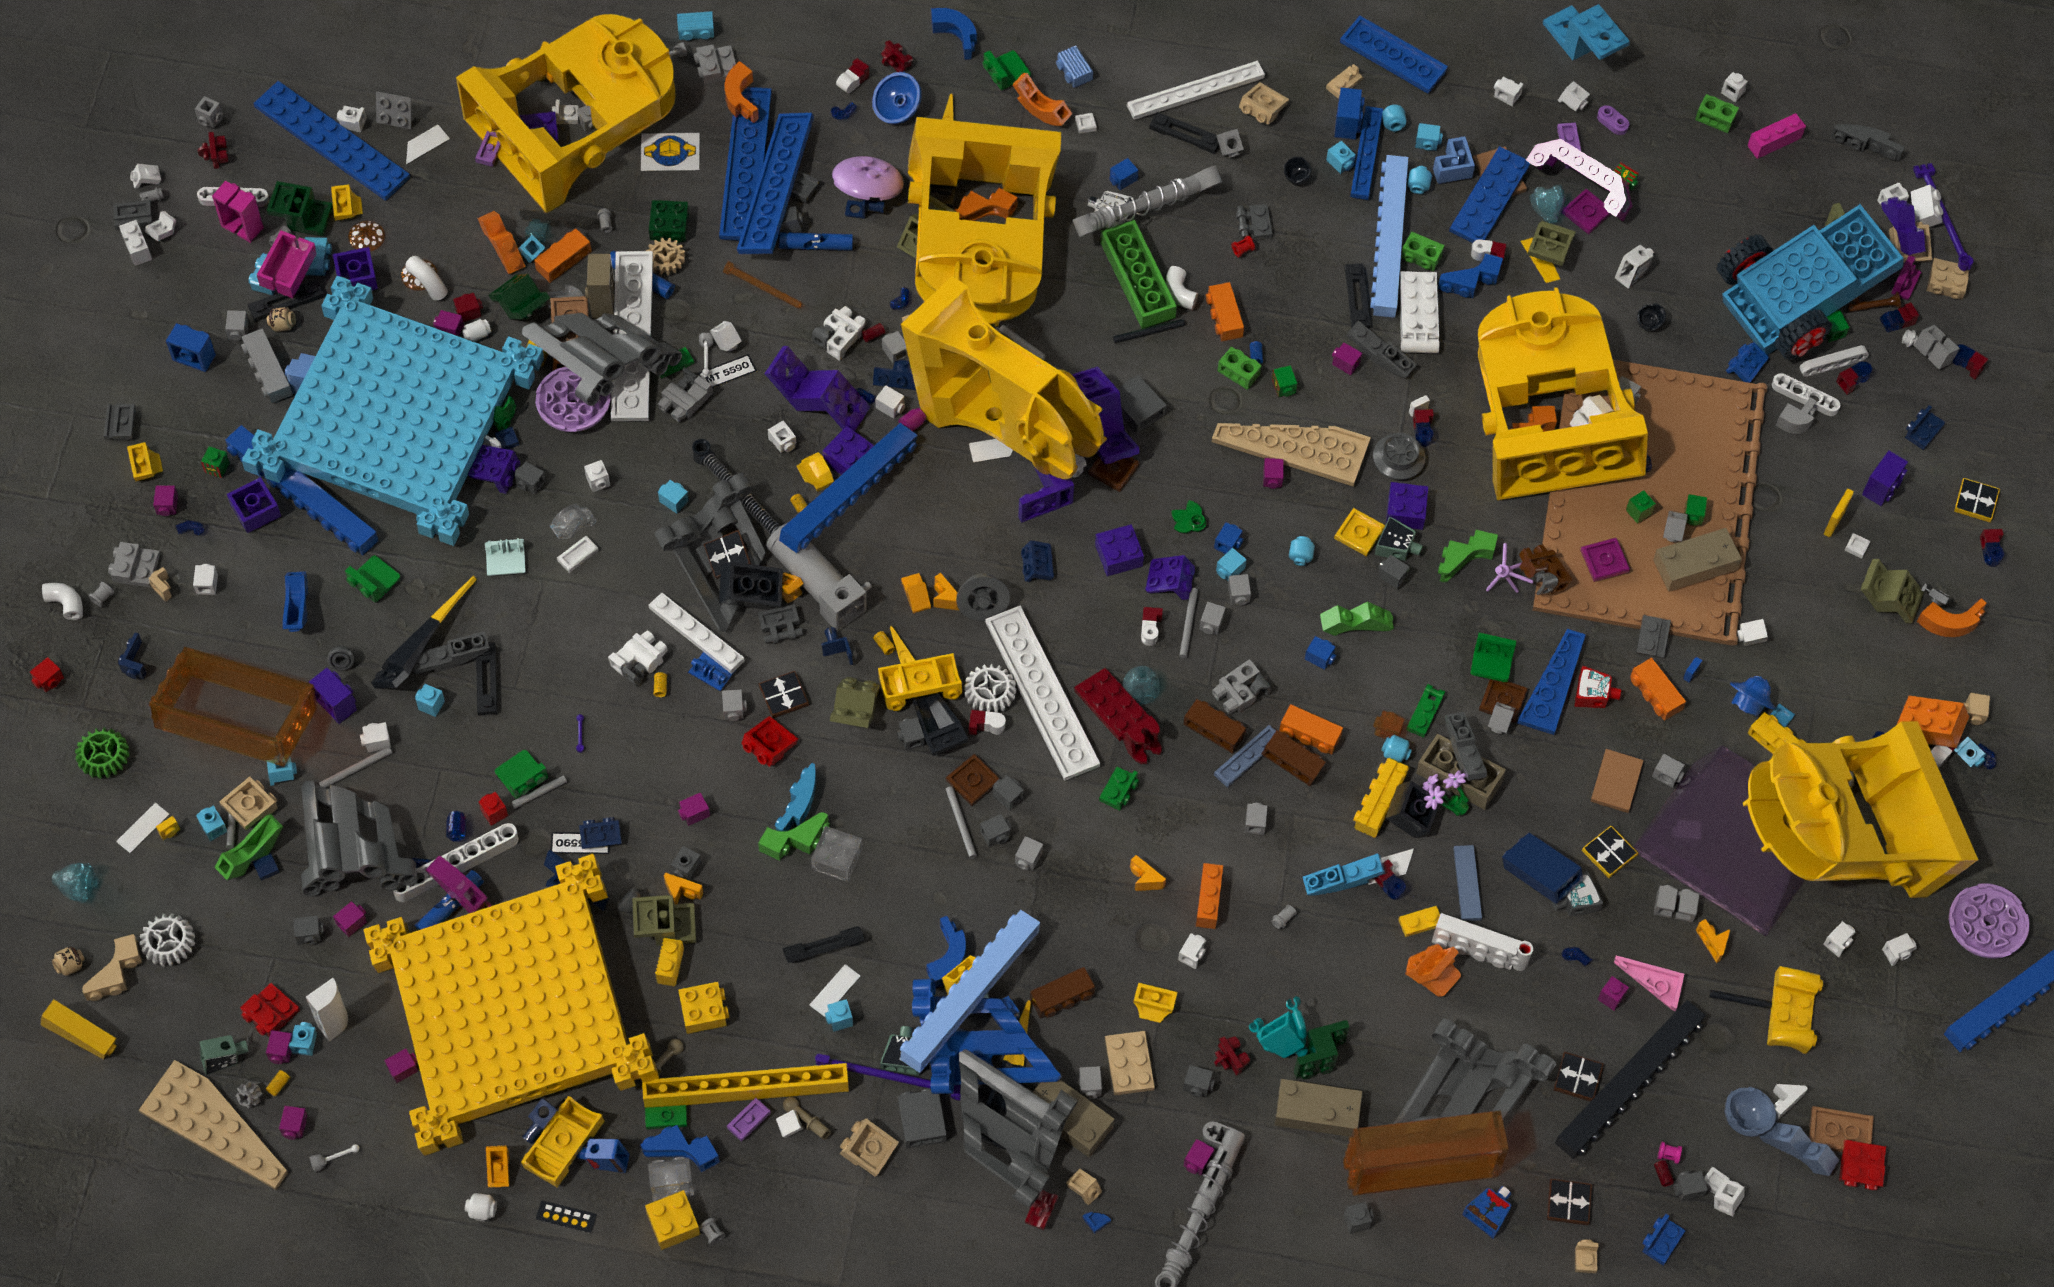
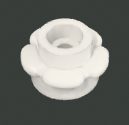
(1909, 338)

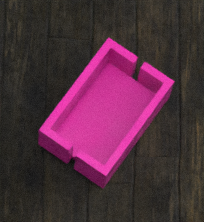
(237, 209)
(286, 264)

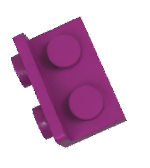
(1907, 279)

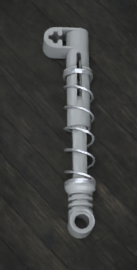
(1177, 190)
(1206, 1197)

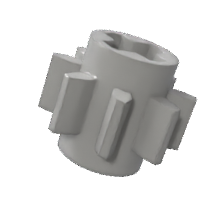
(248, 1094)

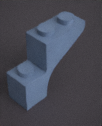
(1796, 1143)

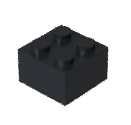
(1409, 810)

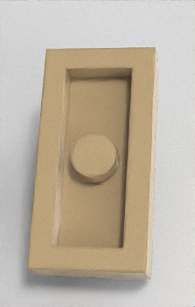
(1346, 79)

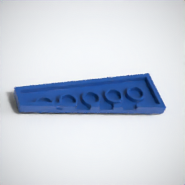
(1549, 695)

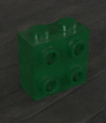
(668, 220)

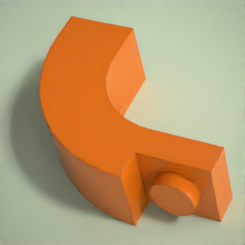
(735, 83)
(1047, 110)
(1948, 624)

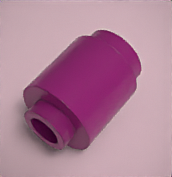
(913, 419)

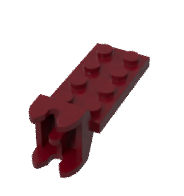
(1120, 714)

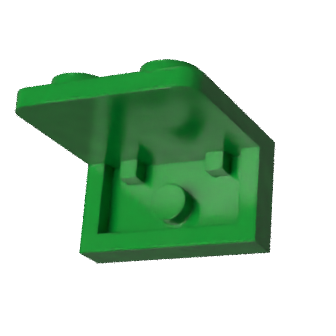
(1005, 68)
(372, 578)
(1492, 657)
(521, 774)

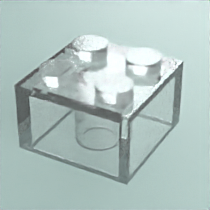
(836, 853)
(670, 1177)

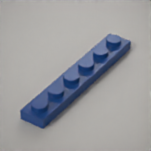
(1366, 153)

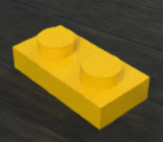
(1419, 921)

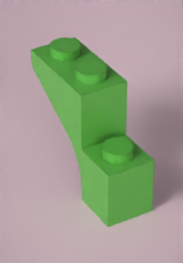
(1459, 554)
(1363, 617)
(803, 837)
(254, 846)

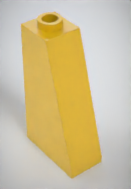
(77, 1030)

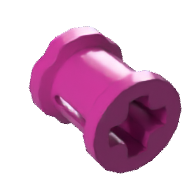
(1669, 1152)

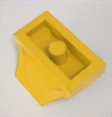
(345, 202)
(143, 461)
(816, 472)
(1154, 1002)

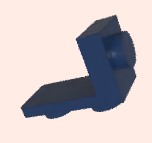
(126, 663)

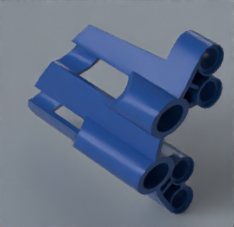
(981, 1043)

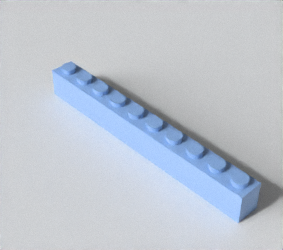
(1390, 236)
(969, 991)

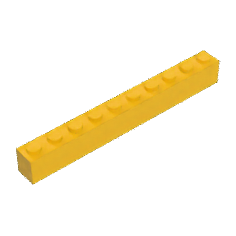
(746, 1085)

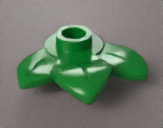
(503, 415)
(1186, 518)

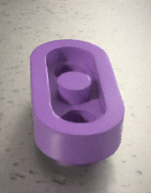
(1612, 119)

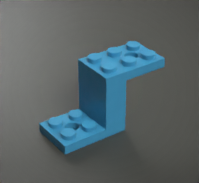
(1586, 32)

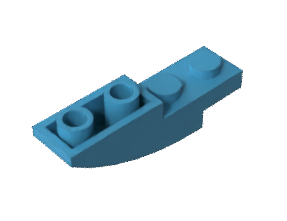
(801, 800)
(1343, 877)

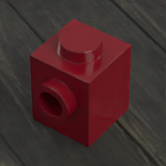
(468, 306)

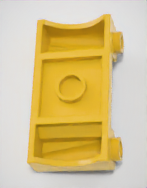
(919, 679)
(1793, 1009)
(562, 1141)

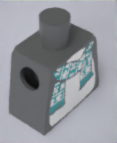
(1582, 899)

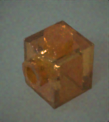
(1388, 724)

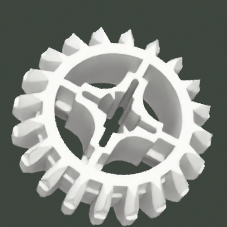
(1002, 682)
(178, 948)

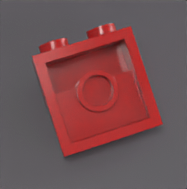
(768, 741)
(269, 1010)
(1862, 1165)

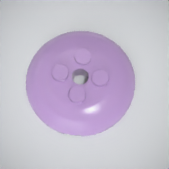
(868, 178)
(555, 403)
(2000, 909)

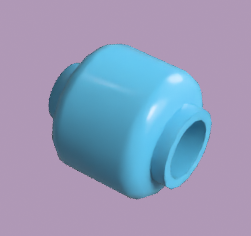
(1394, 117)
(1419, 180)
(1301, 550)
(1396, 748)

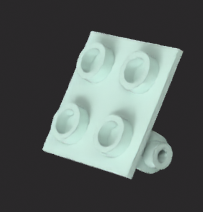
(505, 557)

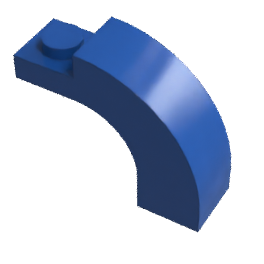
(954, 22)
(954, 956)

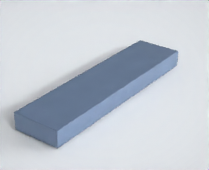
(1244, 758)
(1467, 883)

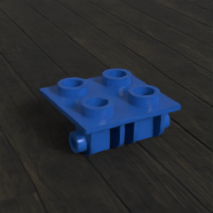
(710, 671)

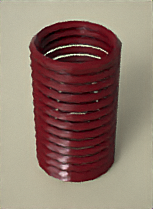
(870, 333)
(1662, 1170)

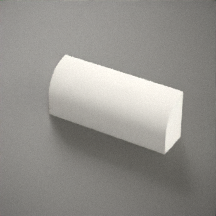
(328, 1009)

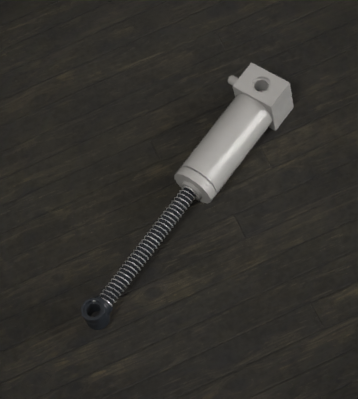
(839, 596)

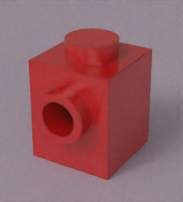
(46, 675)
(493, 808)

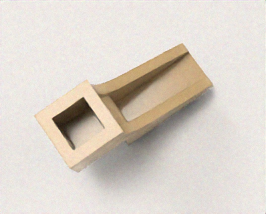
(111, 978)

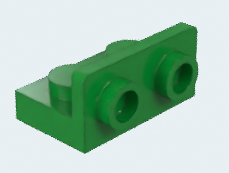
(1118, 788)

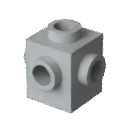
(208, 112)

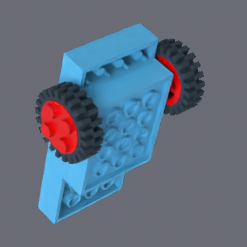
(1790, 291)

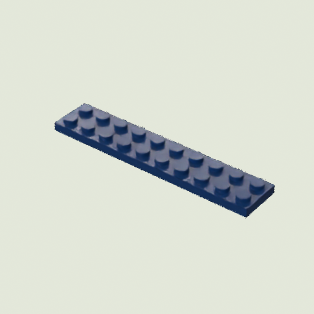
(332, 140)
(744, 163)
(775, 183)

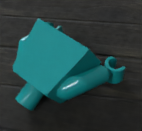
(1284, 1034)

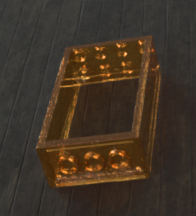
(242, 678)
(1425, 1153)

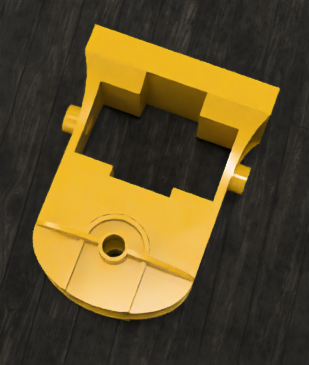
(609, 65)
(991, 258)
(1546, 346)
(1035, 404)
(1816, 828)

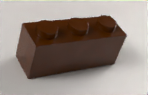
(1214, 725)
(1293, 757)
(1062, 993)

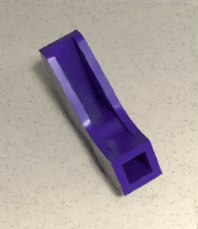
(1903, 219)

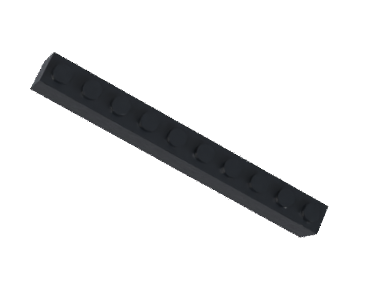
(1630, 1079)

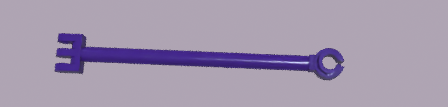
(1965, 261)
(821, 1059)

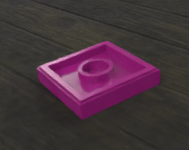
(1586, 211)
(1605, 559)

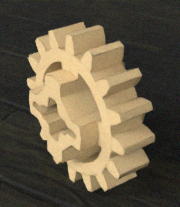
(667, 256)

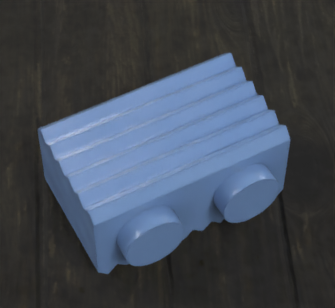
(1074, 66)

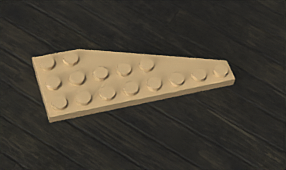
(1320, 451)
(200, 1114)

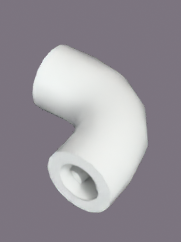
(427, 276)
(1181, 295)
(67, 596)

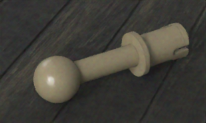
(675, 1047)
(812, 1123)

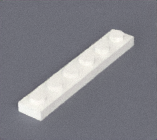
(696, 633)

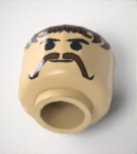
(281, 319)
(68, 961)

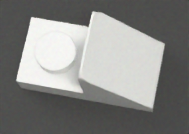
(1789, 1096)

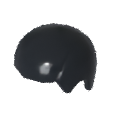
(1297, 170)
(1651, 317)

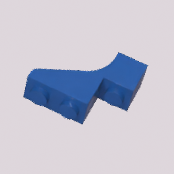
(1465, 281)
(295, 601)
(673, 1144)

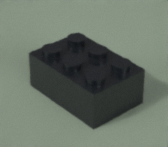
(751, 585)

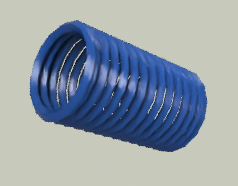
(1255, 350)

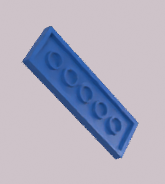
(1394, 54)
(1490, 196)

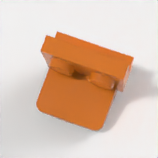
(1434, 969)

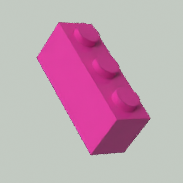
(1776, 136)

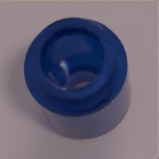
(456, 826)

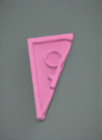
(1659, 981)

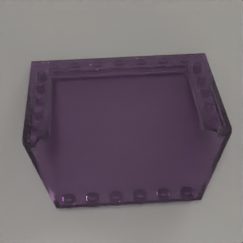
(1713, 847)

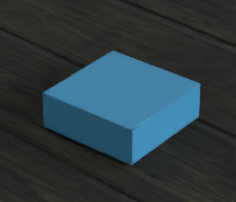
(1783, 715)

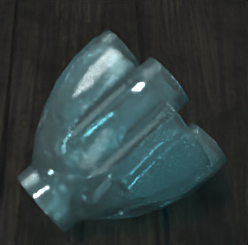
(1548, 202)
(1142, 684)
(76, 881)

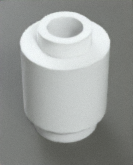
(476, 330)

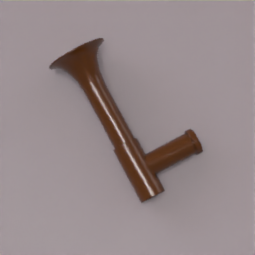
(1857, 305)

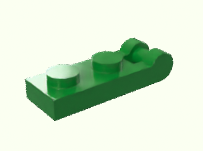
(1425, 711)

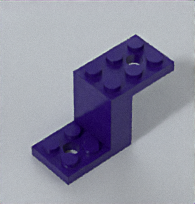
(817, 389)
(1103, 393)
(1054, 495)

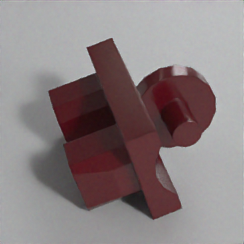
(893, 56)
(212, 151)
(1227, 1047)
(1041, 1210)

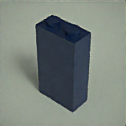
(1542, 868)

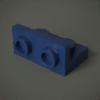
(1924, 428)
(1037, 561)
(600, 834)

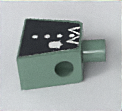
(1397, 541)
(220, 1053)
(891, 1057)

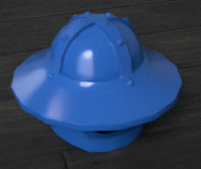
(1753, 695)

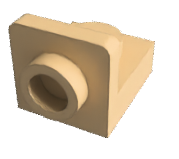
(159, 584)
(1085, 1186)
(1586, 1256)

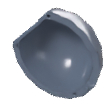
(1749, 1112)

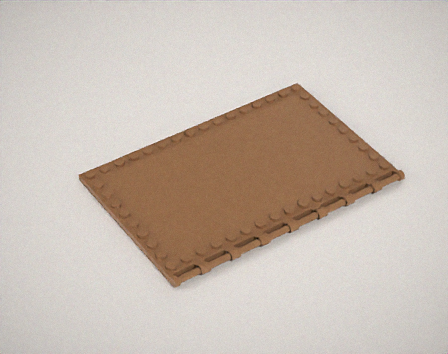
(1696, 449)

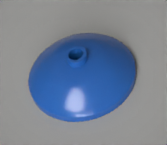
(891, 93)

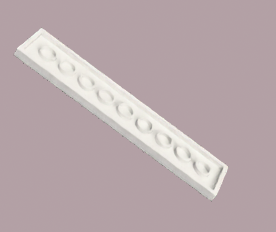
(634, 305)
(1042, 693)

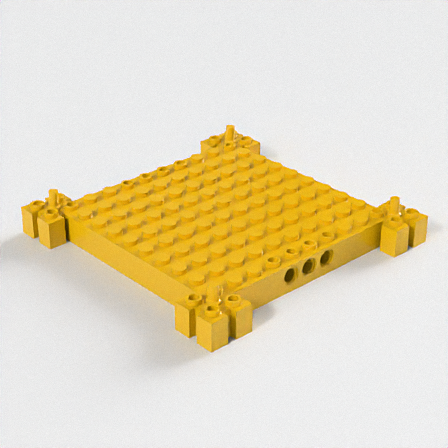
(509, 1004)

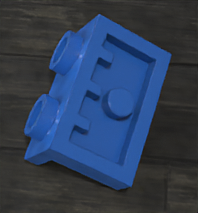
(1747, 362)
(1663, 1240)

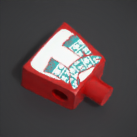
(1594, 689)

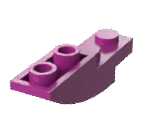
(457, 885)

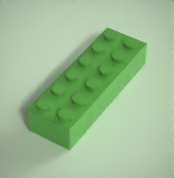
(1138, 274)

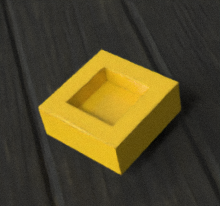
(168, 828)

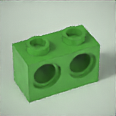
(1716, 113)
(1423, 249)
(1236, 371)

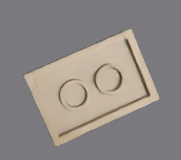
(1129, 1063)

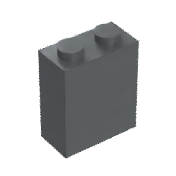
(1140, 404)
(921, 1118)

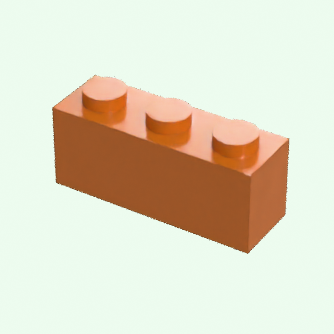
(562, 255)
(1225, 312)
(1657, 689)
(1311, 729)
(1209, 896)

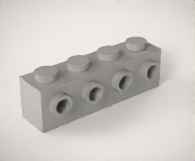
(266, 366)

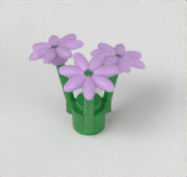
(1457, 804)

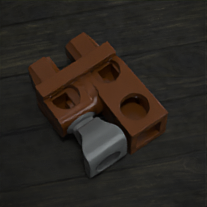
(1545, 568)

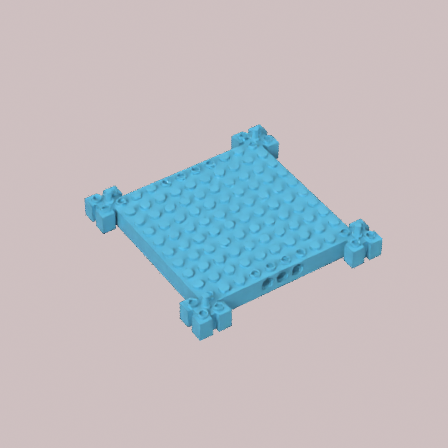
(393, 410)

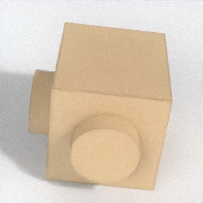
(1977, 708)

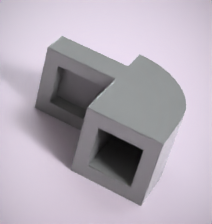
(1796, 420)

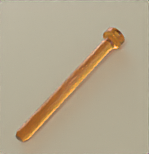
(763, 286)

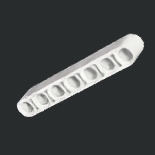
(466, 861)

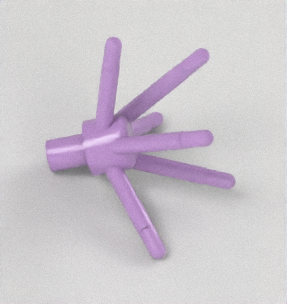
(1505, 571)

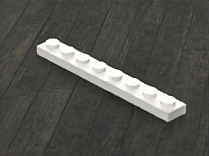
(1195, 90)

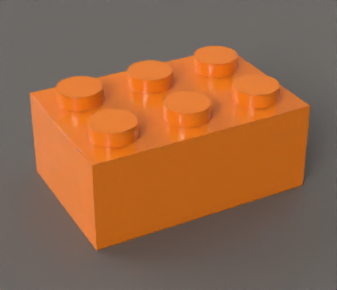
(1938, 719)

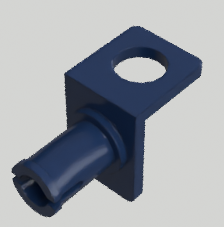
(865, 206)
(836, 645)
(539, 1123)

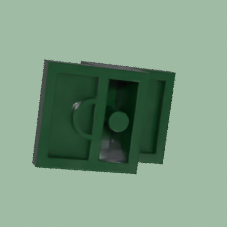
(300, 208)
(519, 297)
(1321, 1050)

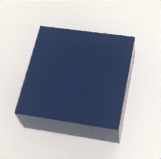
(507, 438)
(266, 867)

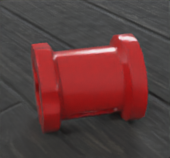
(1243, 246)

